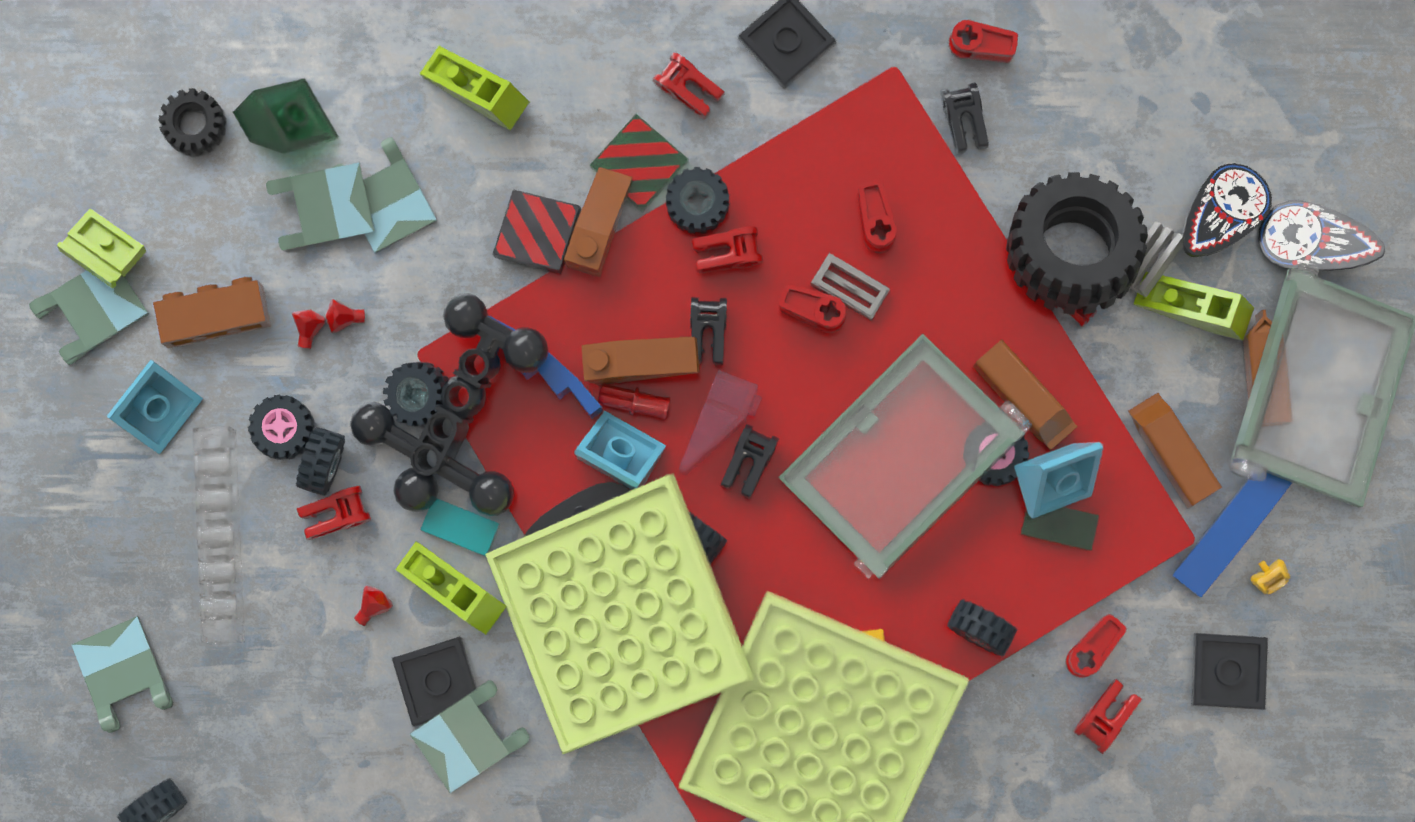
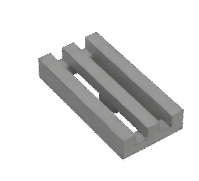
(1156, 240)
(858, 275)

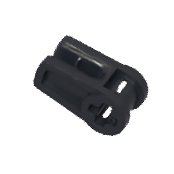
(972, 109)
(716, 322)
(745, 450)

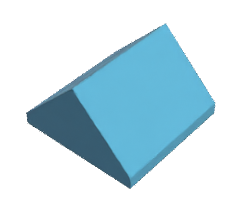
(154, 407)
(620, 451)
(1059, 477)

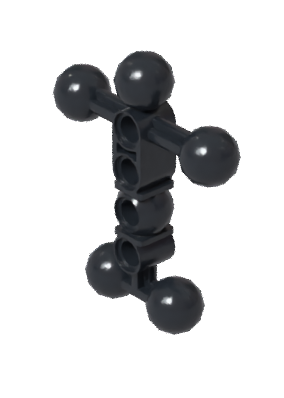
(373, 423)

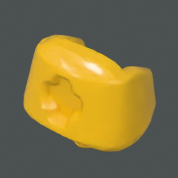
(1271, 577)

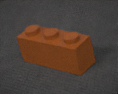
(211, 312)

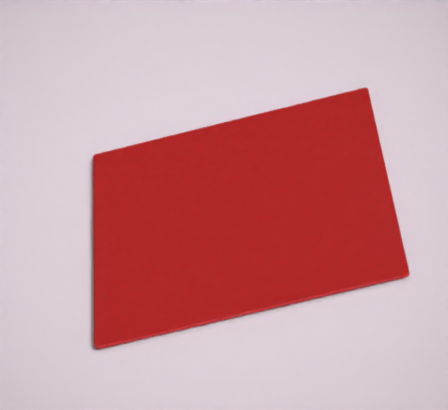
(944, 282)

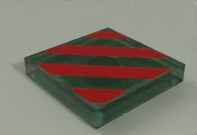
(644, 156)

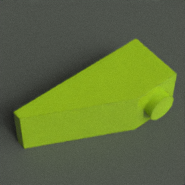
(475, 87)
(1199, 306)
(451, 588)

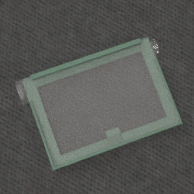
(1323, 388)
(903, 456)

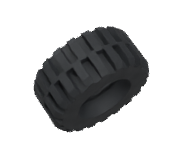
(1086, 203)

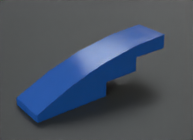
(563, 382)
(1230, 532)

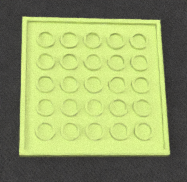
(619, 615)
(825, 725)

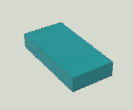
(460, 527)

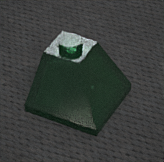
(284, 117)

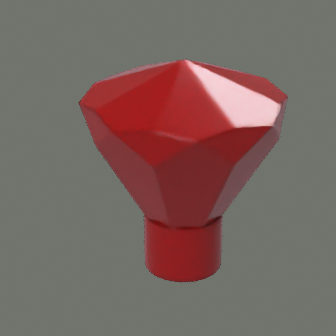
(341, 316)
(308, 325)
(373, 603)

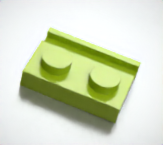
(101, 248)

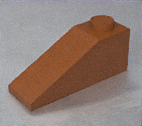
(598, 222)
(639, 359)

